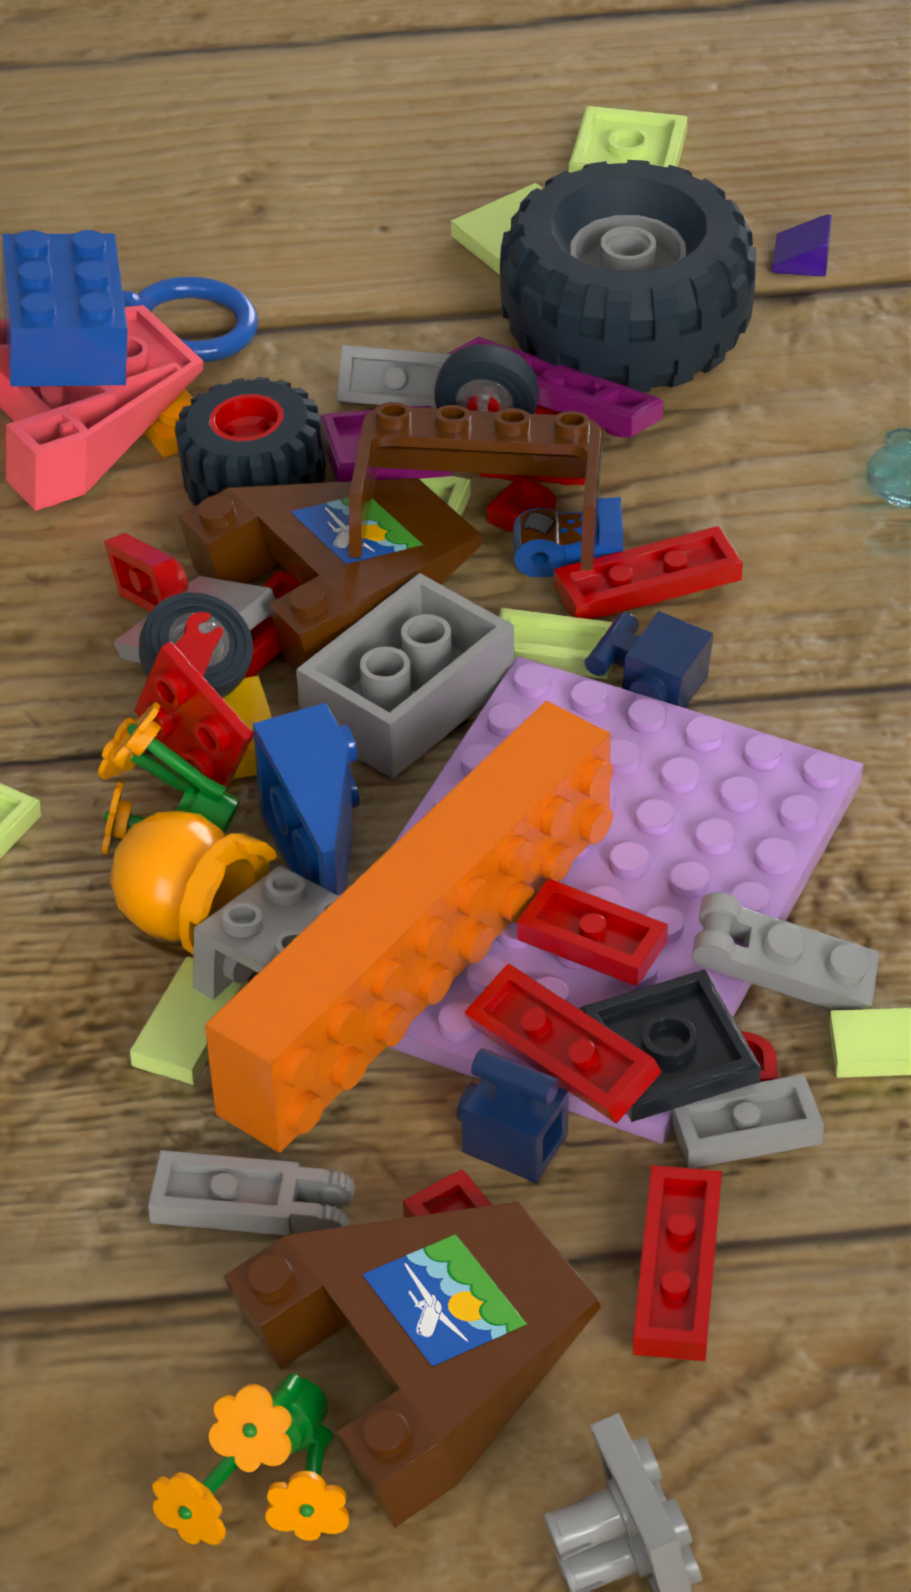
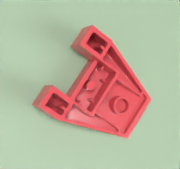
(75, 434)

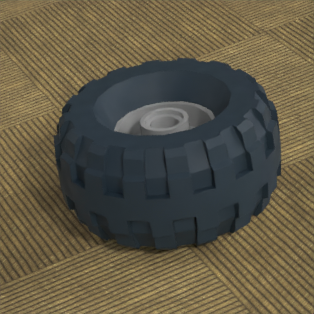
(628, 273)

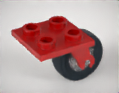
(492, 380)
(193, 658)

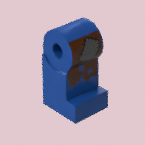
(561, 537)

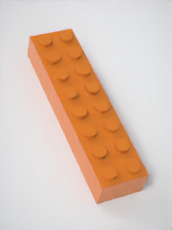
(409, 927)

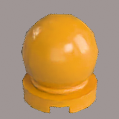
(181, 871)

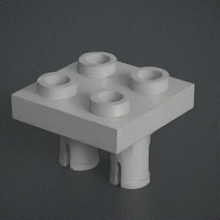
(624, 1525)

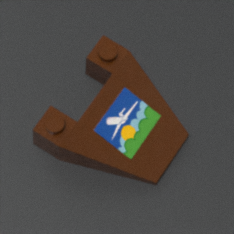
(307, 532)
(450, 1313)

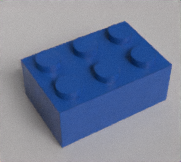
(63, 309)

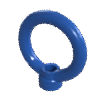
(210, 290)

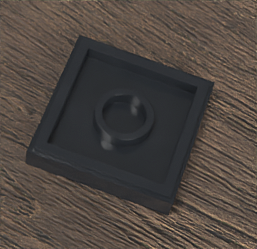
(687, 1035)

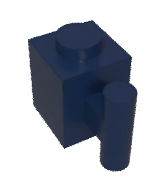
(661, 663)
(513, 1115)

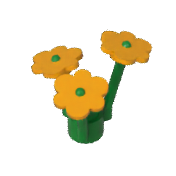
(127, 750)
(252, 1432)

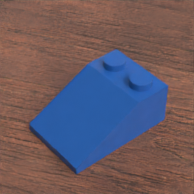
(308, 792)

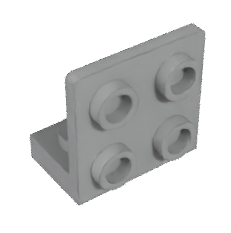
(254, 929)

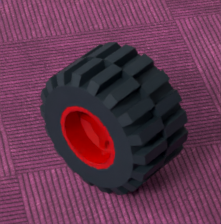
(249, 438)

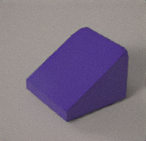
(804, 248)

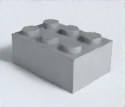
(409, 672)

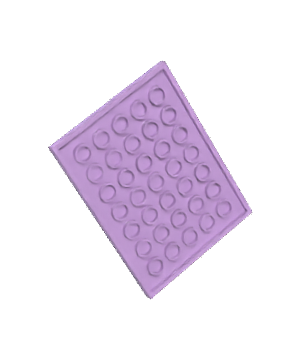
(692, 816)

